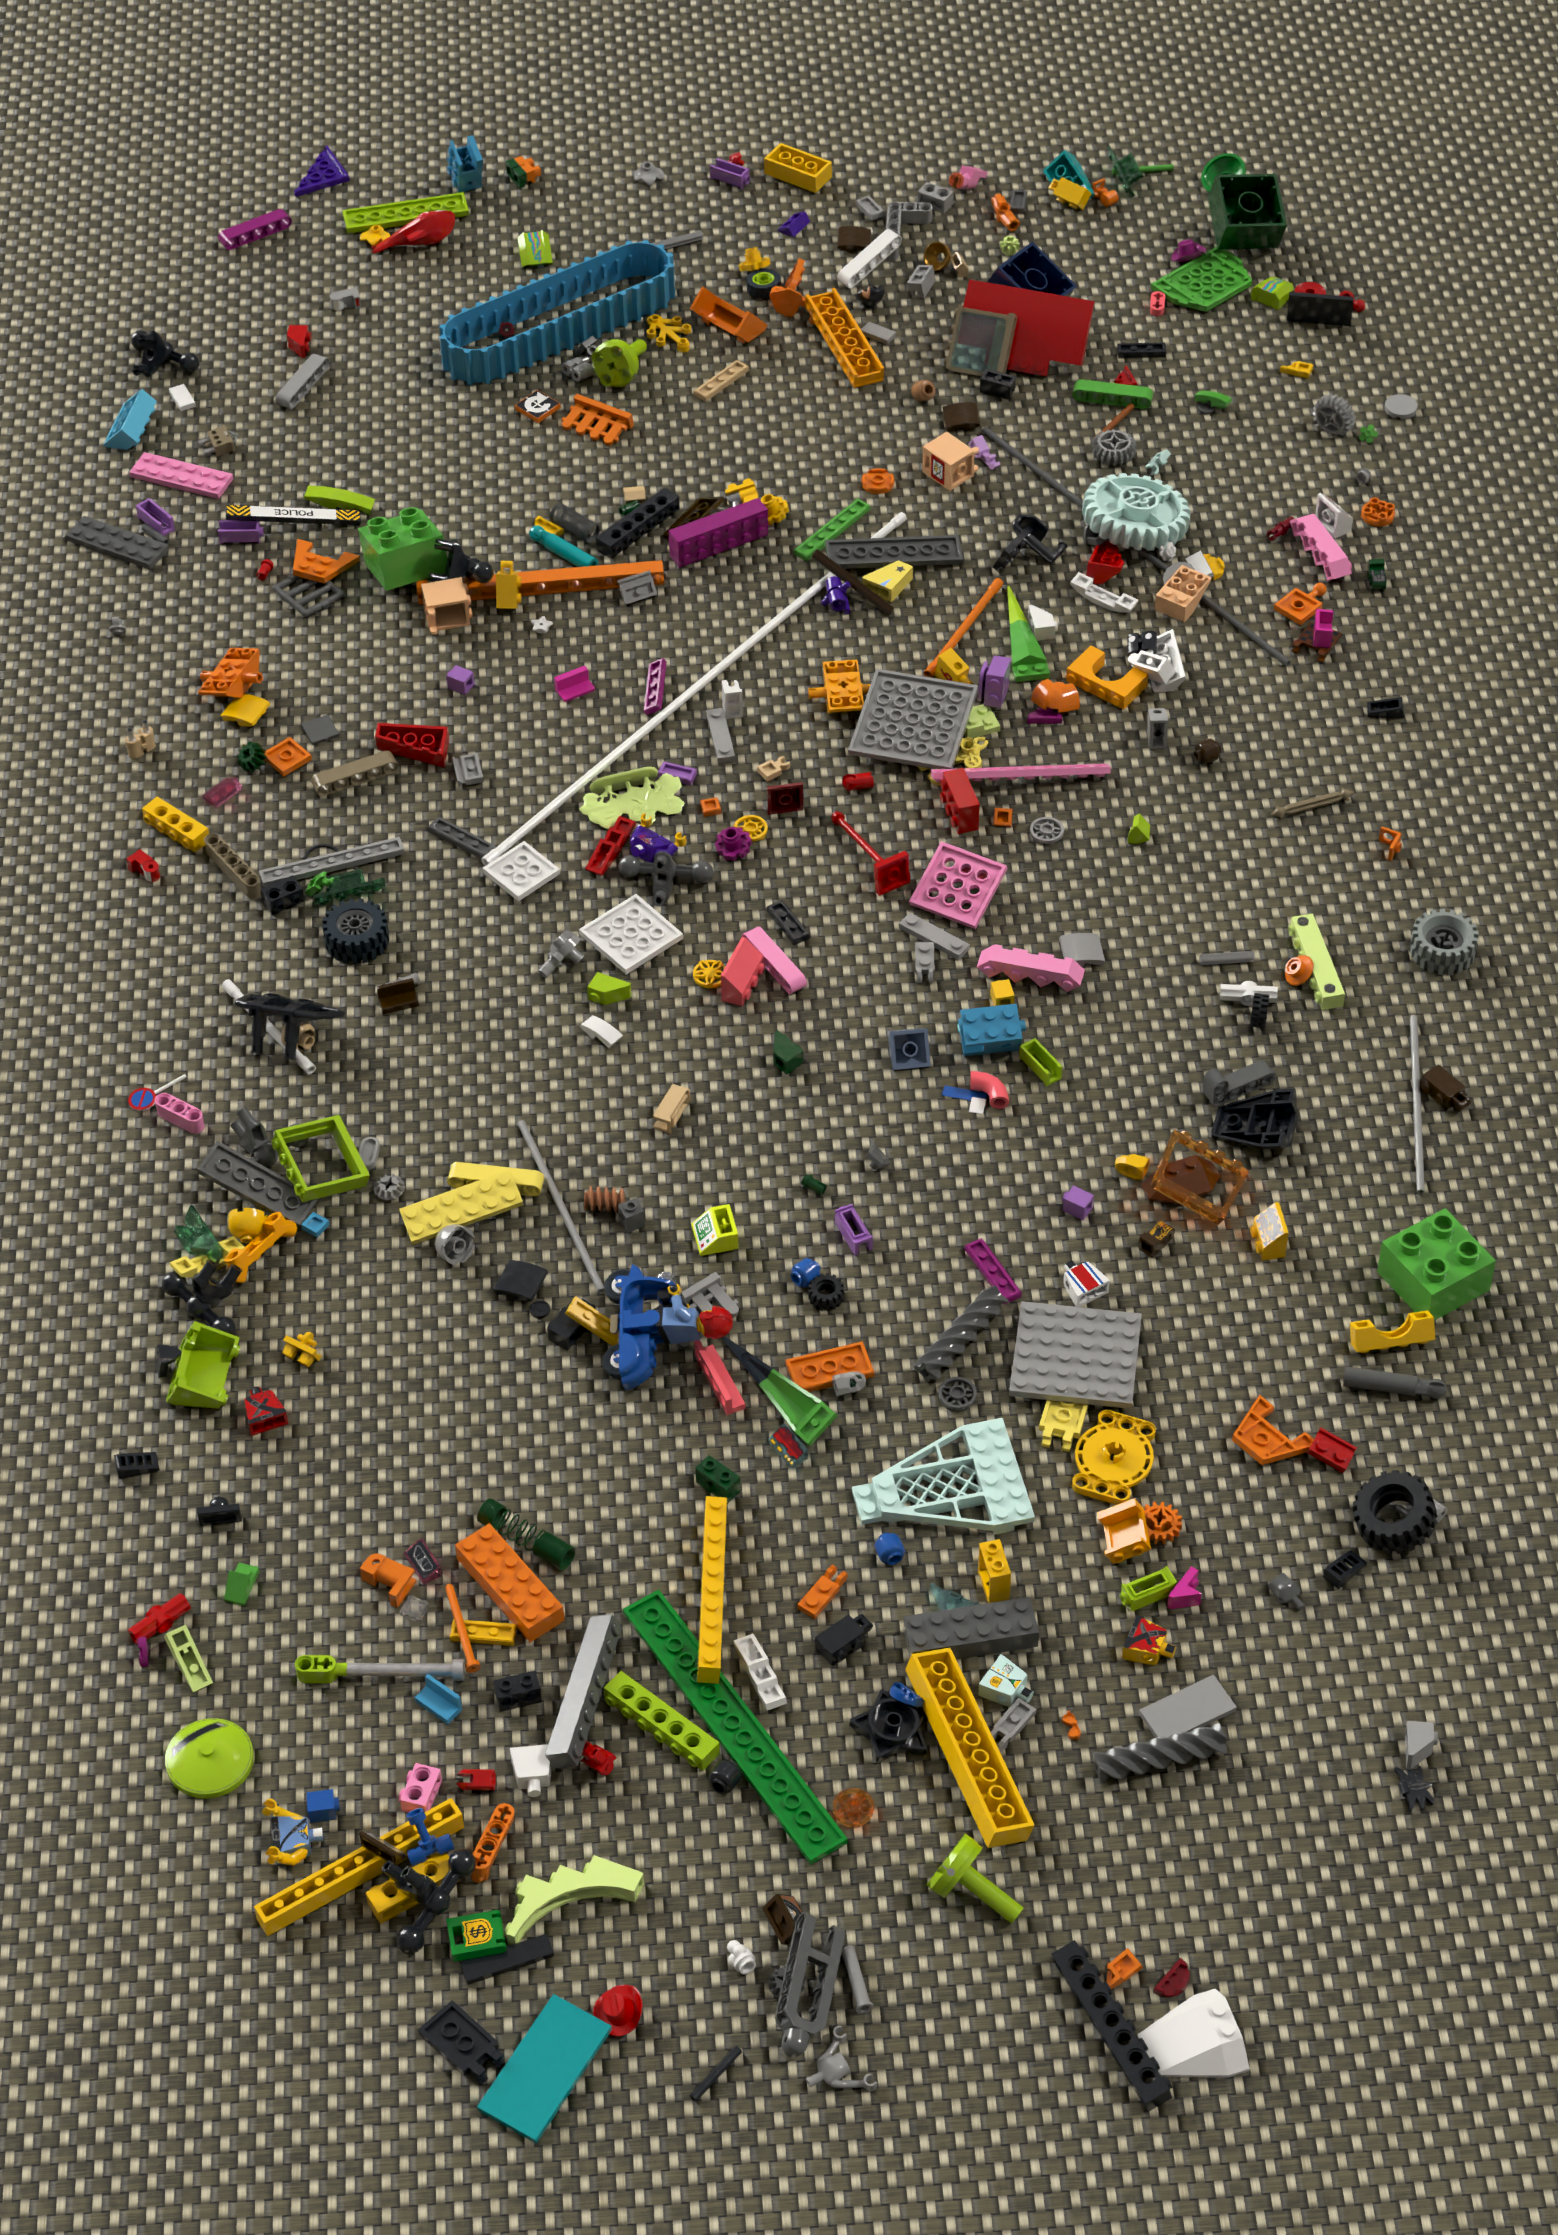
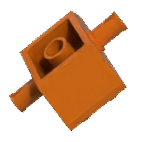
(233, 674)

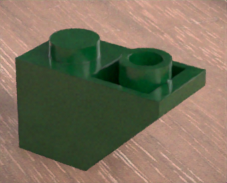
(786, 1053)

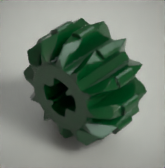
(251, 756)

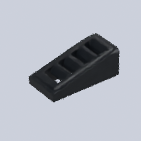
(1392, 708)
(129, 1458)
(1340, 1580)

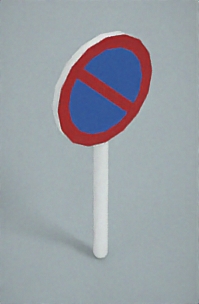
(144, 1098)

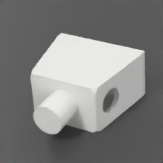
(531, 1768)

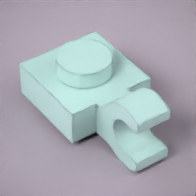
(1158, 461)

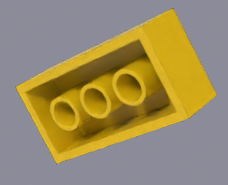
(798, 167)

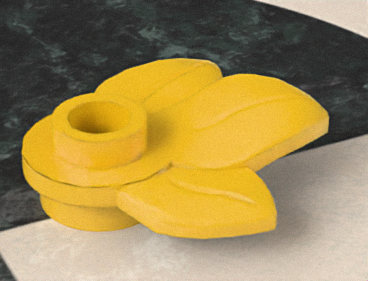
(374, 235)

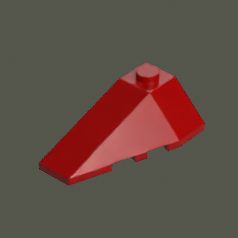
(1104, 563)

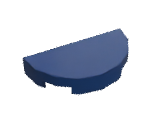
(905, 1695)

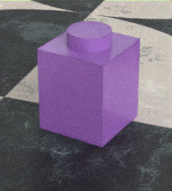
(460, 680)
(1078, 1202)

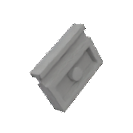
(637, 587)
(468, 769)

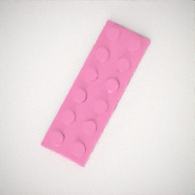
(181, 475)

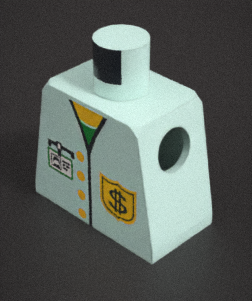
(1005, 1683)

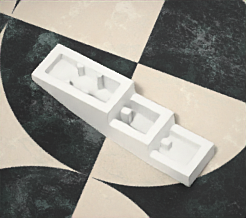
(760, 1672)

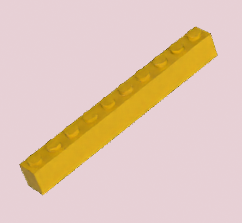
(712, 1590)
(350, 1871)

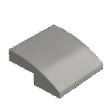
(1082, 948)

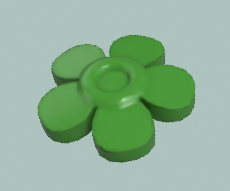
(1368, 433)

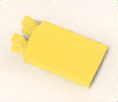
(1063, 1421)

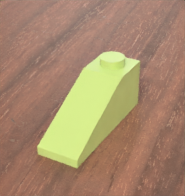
(188, 1658)

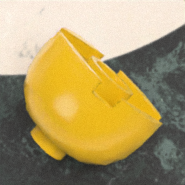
(246, 1224)

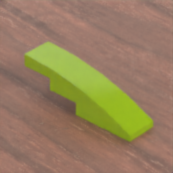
(333, 497)

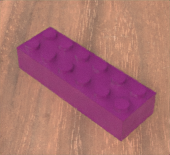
(718, 532)

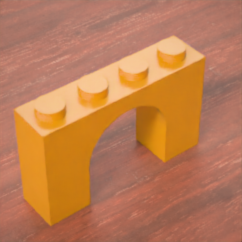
(1116, 692)

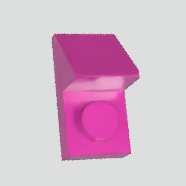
(1184, 1592)

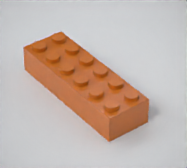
(509, 1582)

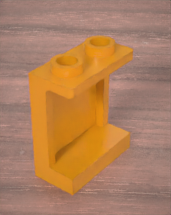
(1125, 1531)

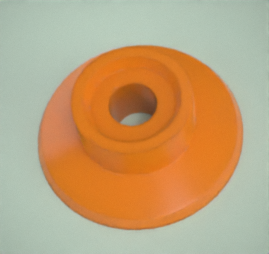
(1298, 970)

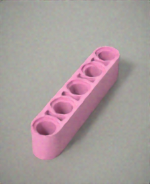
(776, 961)

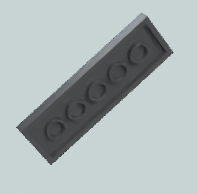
(117, 542)
(254, 1183)

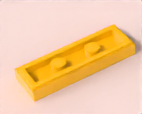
(592, 1320)
(486, 1632)

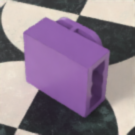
(994, 681)

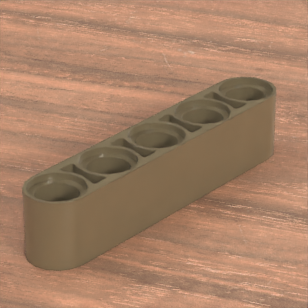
(354, 773)
(232, 865)

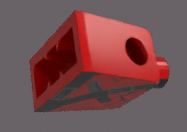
(264, 1411)

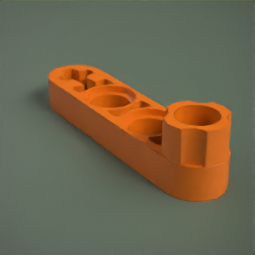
(483, 1867)

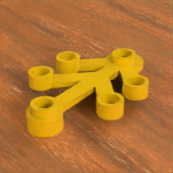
(656, 321)

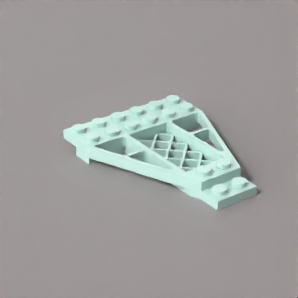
(993, 1466)

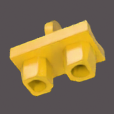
(308, 1353)

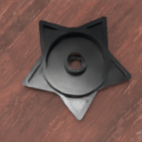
(891, 1727)

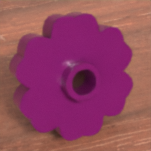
(733, 843)

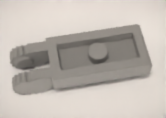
(924, 960)
(1012, 1722)

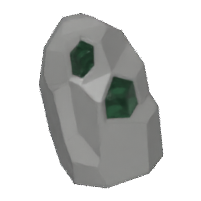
(848, 1383)

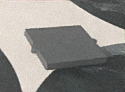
(320, 729)

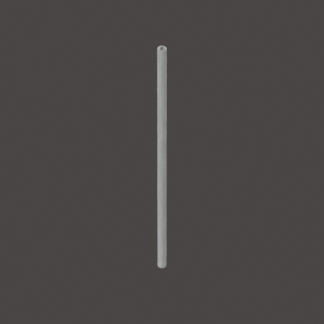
(1417, 1105)
(561, 1207)

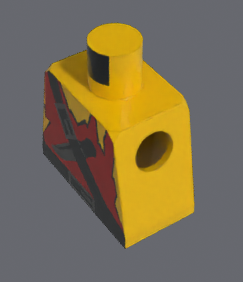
(1146, 1643)

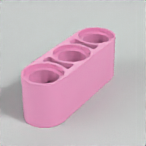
(179, 1113)

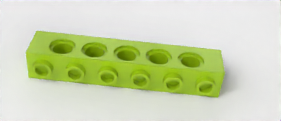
(673, 1722)

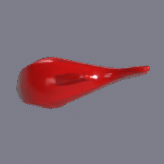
(426, 229)

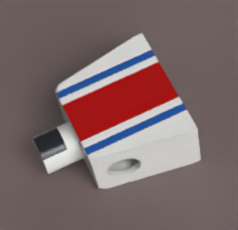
(1084, 1282)

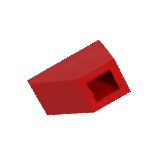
(298, 339)

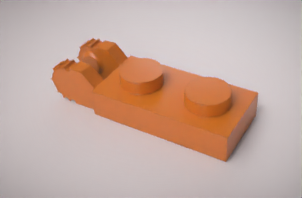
(822, 1592)

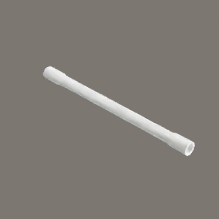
(301, 1060)

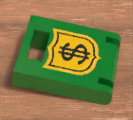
(481, 1935)

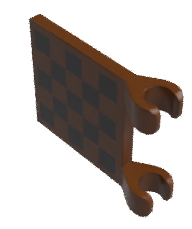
(1306, 639)

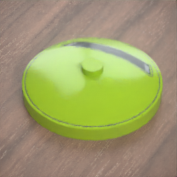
(209, 1758)

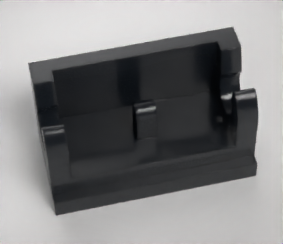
(997, 384)

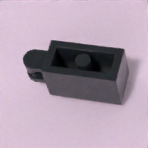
(565, 1330)
(842, 1638)

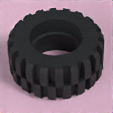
(1388, 1489)

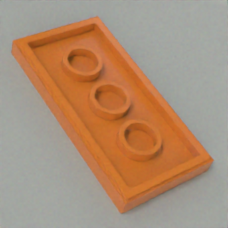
(817, 1369)

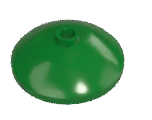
(1221, 165)

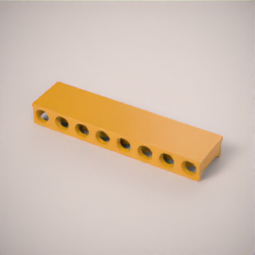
(845, 338)

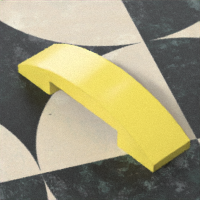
(189, 1267)

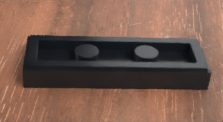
(1141, 350)
(788, 922)

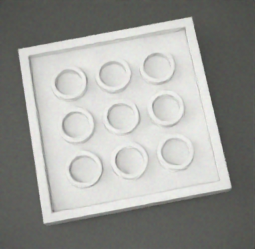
(631, 934)

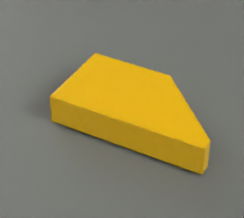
(1298, 369)

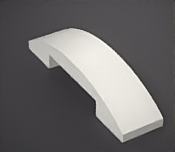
(1100, 596)

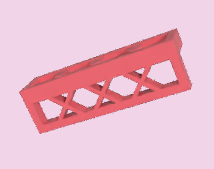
(718, 1378)

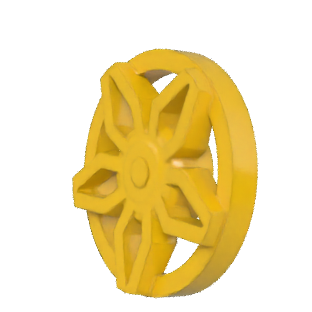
(753, 827)
(709, 974)

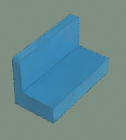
(439, 1700)

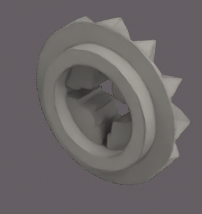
(393, 1191)

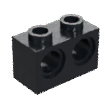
(282, 895)
(517, 1691)

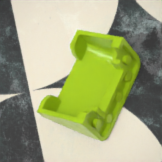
(202, 1367)

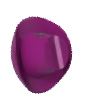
(1187, 251)

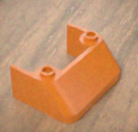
(726, 316)

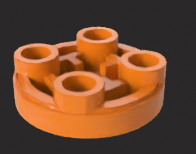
(1378, 512)

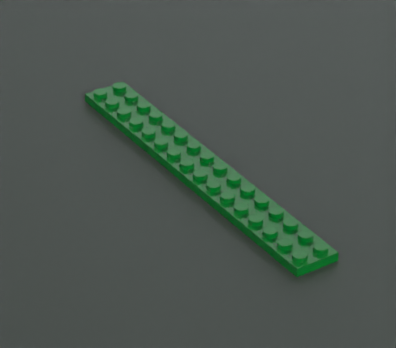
(737, 1730)

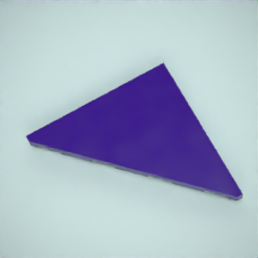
(323, 174)

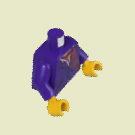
(647, 843)

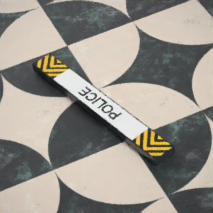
(293, 515)

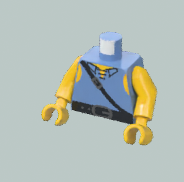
(290, 1835)

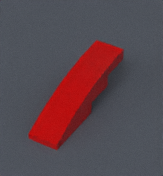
(610, 846)

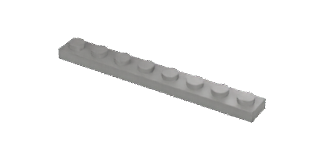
(333, 861)

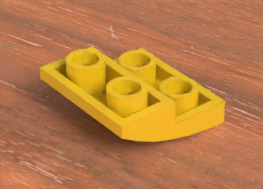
(245, 710)

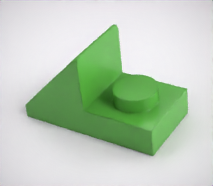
(240, 1583)

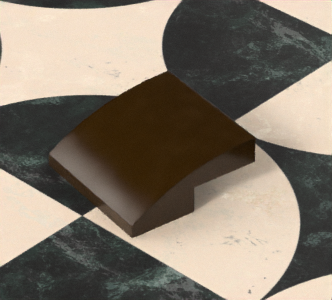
(853, 238)
(961, 415)

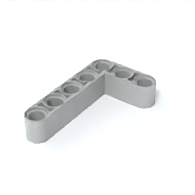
(906, 213)

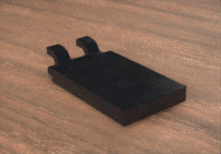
(462, 2041)

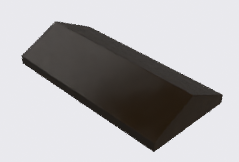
(699, 509)

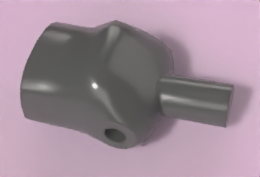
(1286, 1591)

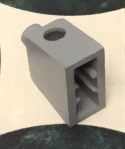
(1157, 721)

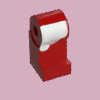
(143, 864)

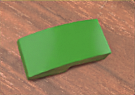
(1216, 399)

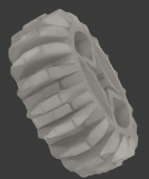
(1328, 407)
(1114, 447)

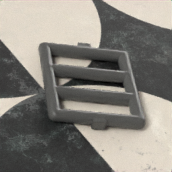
(287, 596)

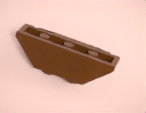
(1191, 1173)

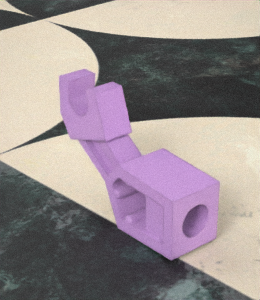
(984, 452)

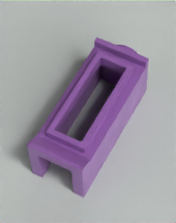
(730, 173)
(148, 508)
(240, 531)
(846, 1213)

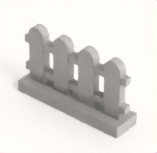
(705, 1291)

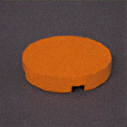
(877, 481)

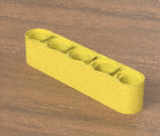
(527, 1181)

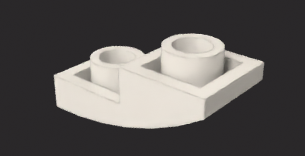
(602, 1030)

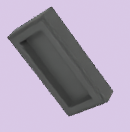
(1018, 201)

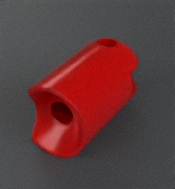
(858, 781)
(479, 1779)

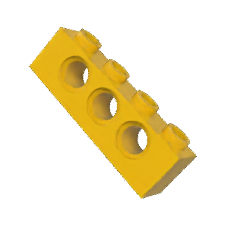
(175, 824)
(388, 1907)

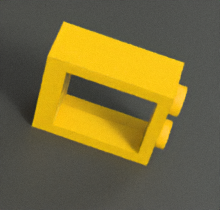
(994, 1570)

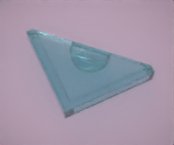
(949, 1599)

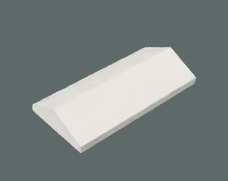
(1168, 648)

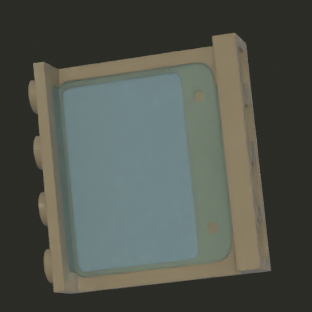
(980, 341)

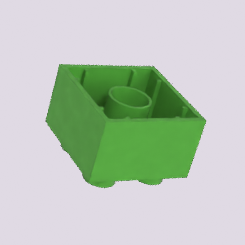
(402, 548)
(1436, 1265)

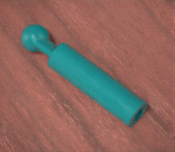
(562, 547)

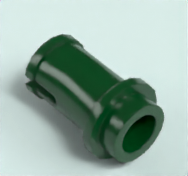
(626, 509)
(813, 1184)

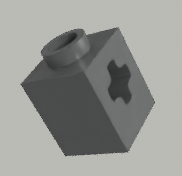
(631, 1215)

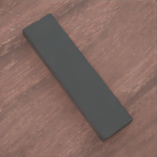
(460, 837)

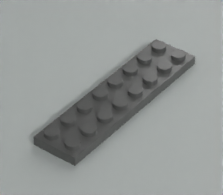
(884, 551)

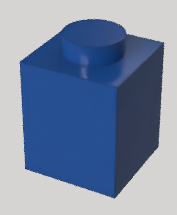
(322, 1805)

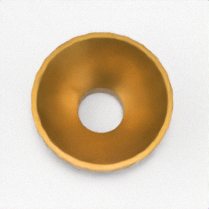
(931, 255)

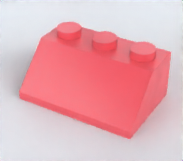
(741, 973)

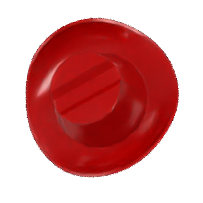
(619, 2008)

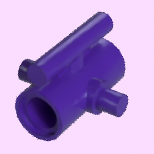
(837, 595)

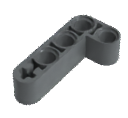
(1222, 1089)

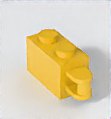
(1070, 193)
(507, 586)

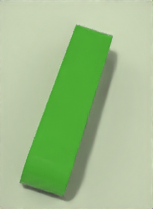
(1112, 394)

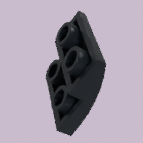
(520, 1280)

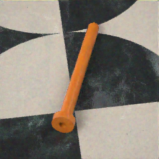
(472, 1665)

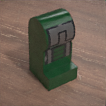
(1377, 574)

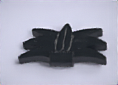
(1413, 1787)

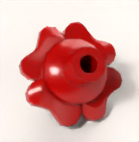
(736, 159)

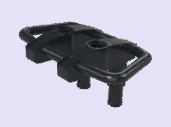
(292, 1013)

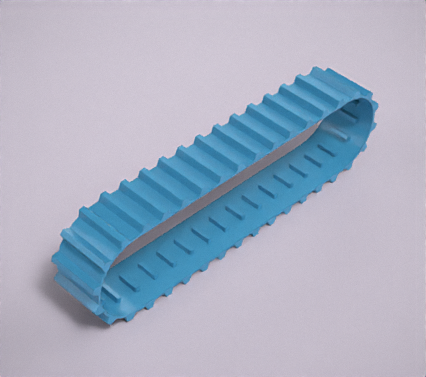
(564, 331)

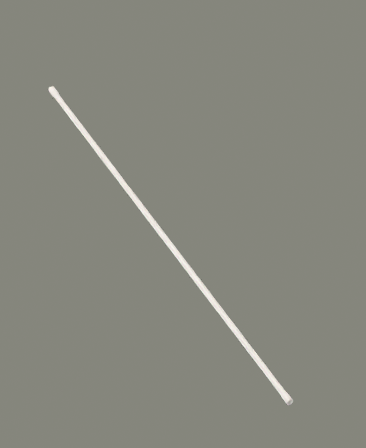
(673, 706)

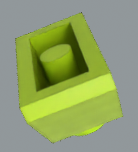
(608, 990)

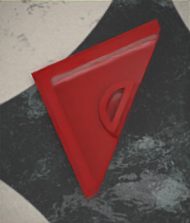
(1126, 378)

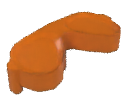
(1069, 1720)

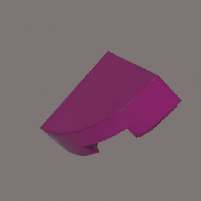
(144, 1652)

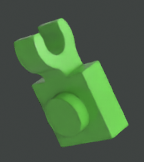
(318, 883)

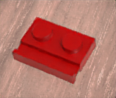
(1331, 1450)

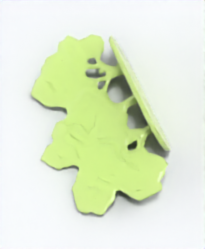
(635, 800)

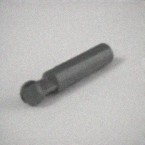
(1393, 1382)

